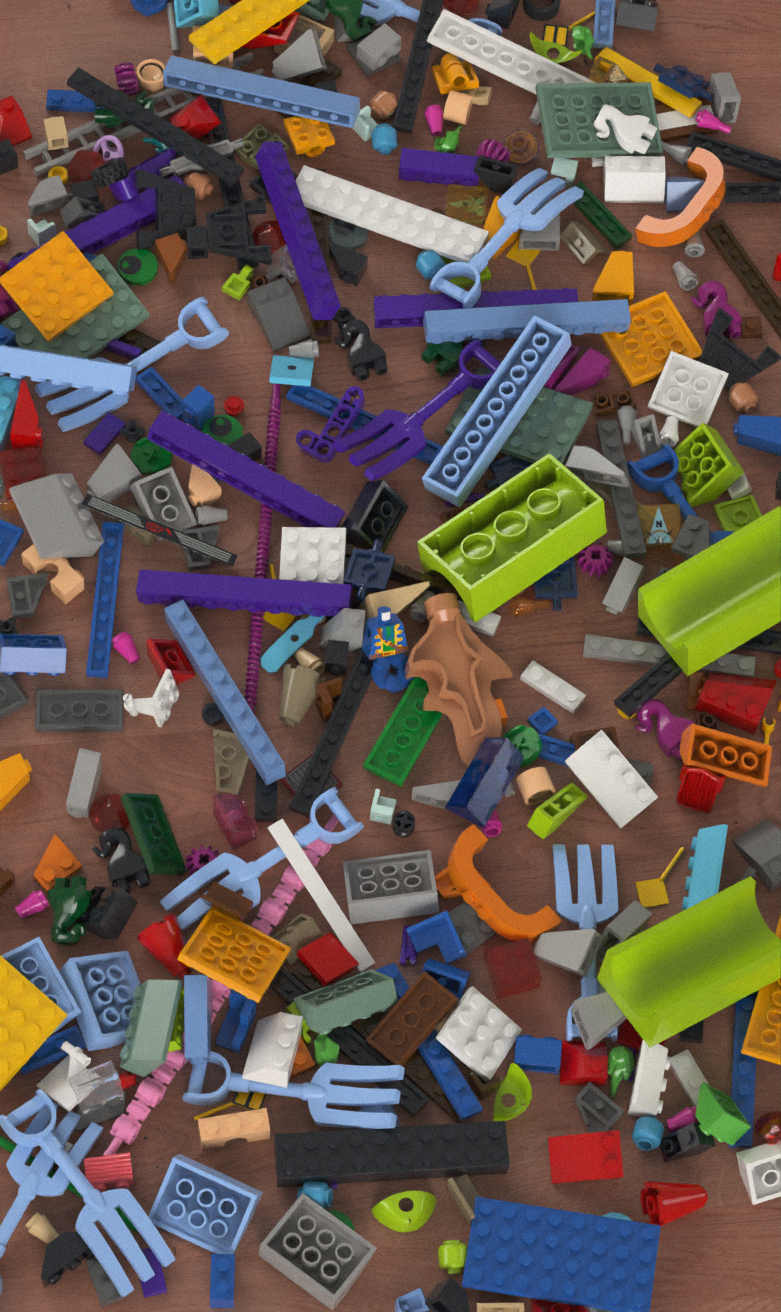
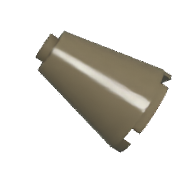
(297, 693)

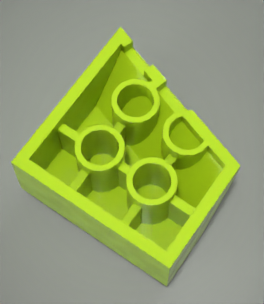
(706, 465)

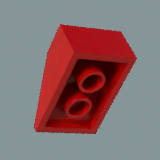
(276, 34)
(25, 424)
(585, 1157)

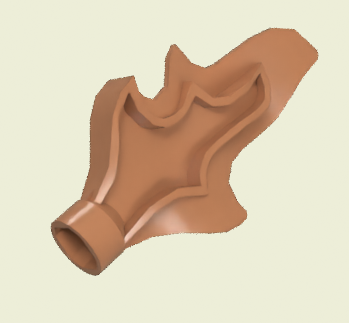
(458, 674)

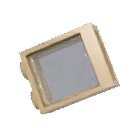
(325, 35)

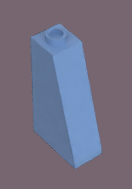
(197, 1018)

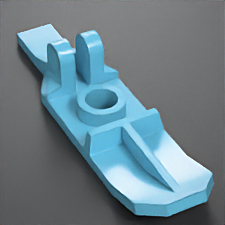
(285, 648)

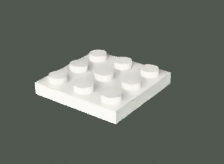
(687, 390)
(313, 554)
(479, 1034)

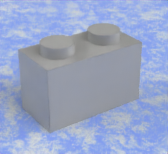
(378, 47)

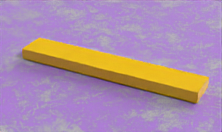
(660, 91)

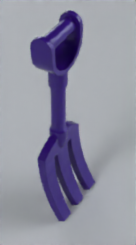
(409, 426)

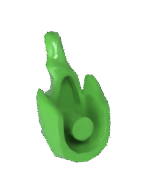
(583, 40)
(448, 144)
(325, 1050)
(619, 1063)

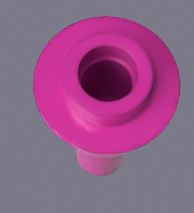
(708, 120)

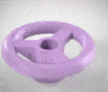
(109, 153)

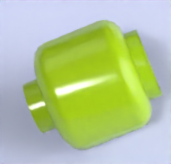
(452, 1256)

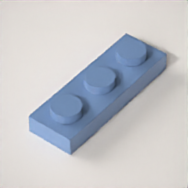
(604, 24)

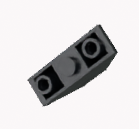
(63, 1255)

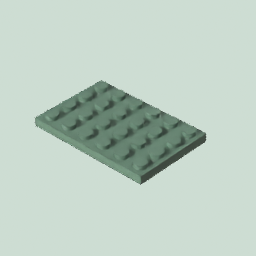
(572, 108)
(93, 331)
(546, 427)

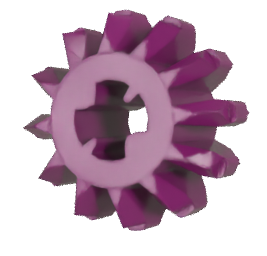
(126, 78)
(494, 150)
(595, 559)
(198, 857)

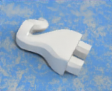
(626, 129)

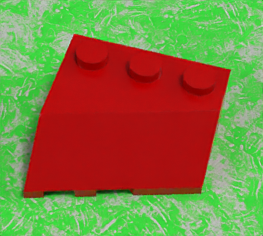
(736, 699)

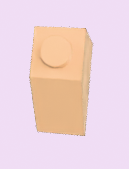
(202, 488)

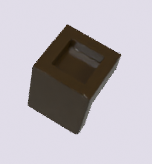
(483, 1088)

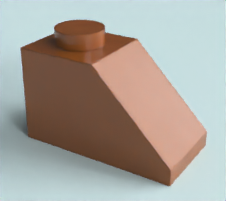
(171, 254)

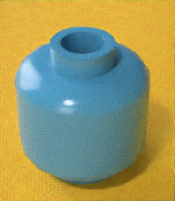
(384, 138)
(429, 263)
(648, 1133)
(318, 1192)

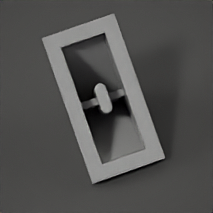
(646, 435)

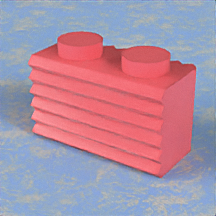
(109, 1171)

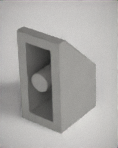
(48, 196)

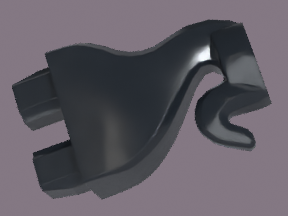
(363, 353)
(124, 863)

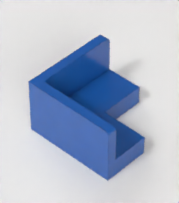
(438, 931)
(237, 1022)

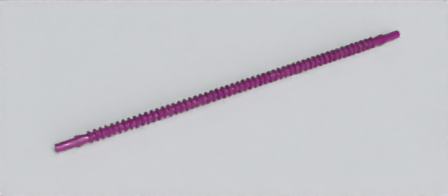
(262, 553)

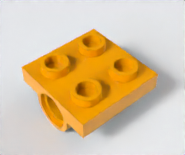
(454, 75)
(308, 135)

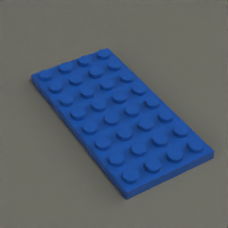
(561, 1256)

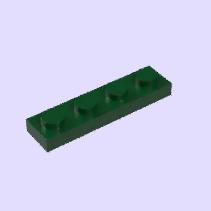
(602, 218)

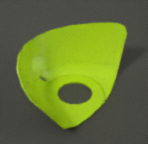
(541, 48)
(517, 1085)
(393, 1217)

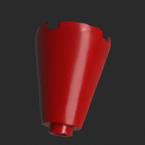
(165, 943)
(670, 1201)

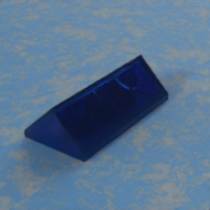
(485, 780)

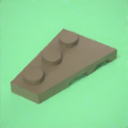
(230, 762)

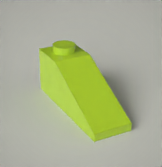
(556, 810)

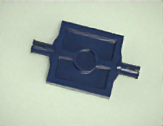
(684, 81)
(505, 469)
(369, 570)
(558, 584)

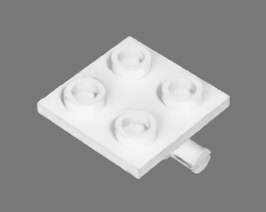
(159, 704)
(57, 1084)

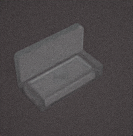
(282, 264)
(96, 1085)

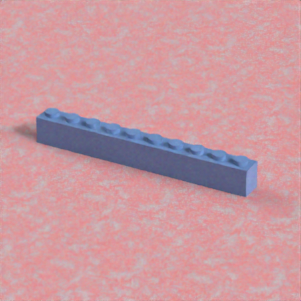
(261, 91)
(511, 321)
(225, 692)

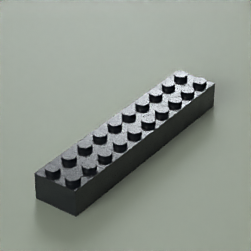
(391, 1153)

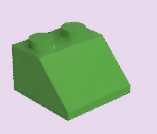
(720, 1115)

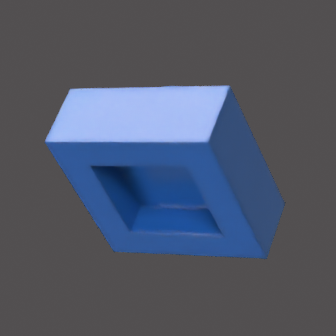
(542, 721)

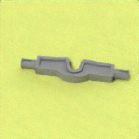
(183, 165)

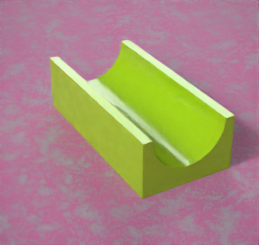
(514, 535)
(717, 595)
(693, 964)

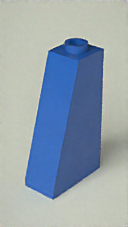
(759, 433)

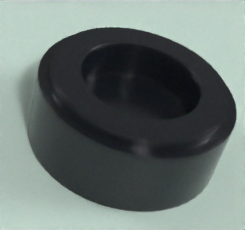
(212, 715)

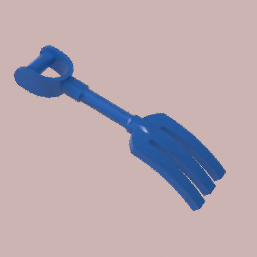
(667, 484)

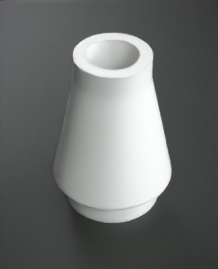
(669, 432)

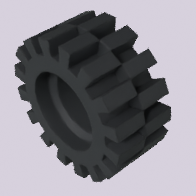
(110, 172)

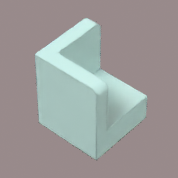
(364, 124)
(565, 168)
(41, 231)
(382, 808)

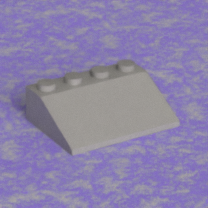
(56, 517)
(391, 887)
(317, 1251)

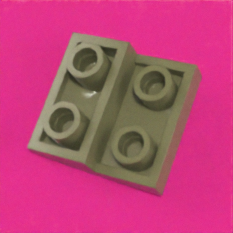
(253, 142)

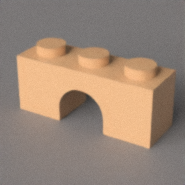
(67, 582)
(219, 1129)

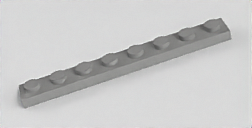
(650, 654)

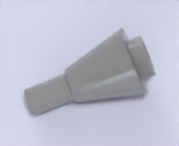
(679, 153)
(695, 246)
(626, 417)

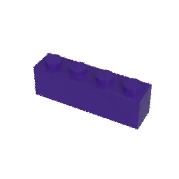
(438, 167)

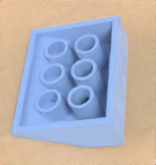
(37, 966)
(104, 993)
(204, 1205)

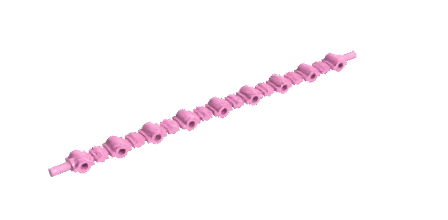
(152, 1090)

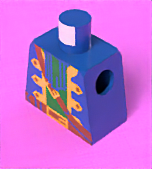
(384, 635)

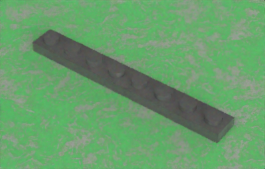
(622, 497)

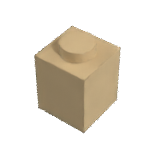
(55, 133)

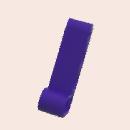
(125, 188)
(334, 423)

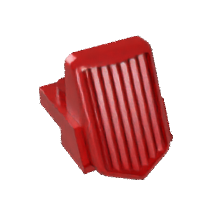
(699, 788)

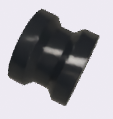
(403, 818)

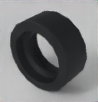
(541, 14)

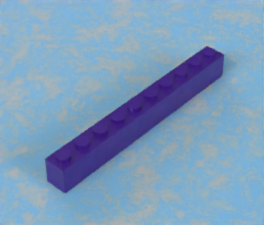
(111, 225)
(297, 231)
(410, 309)
(243, 473)
(243, 593)

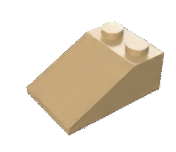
(395, 599)

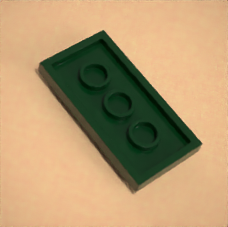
(153, 834)

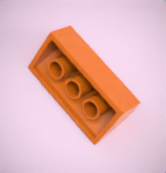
(726, 754)

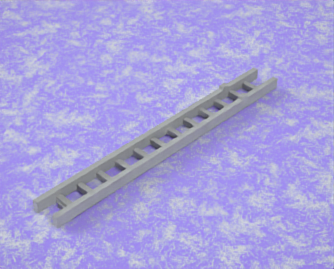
(121, 133)

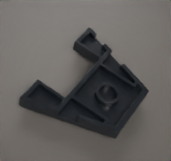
(173, 207)
(229, 233)
(727, 357)

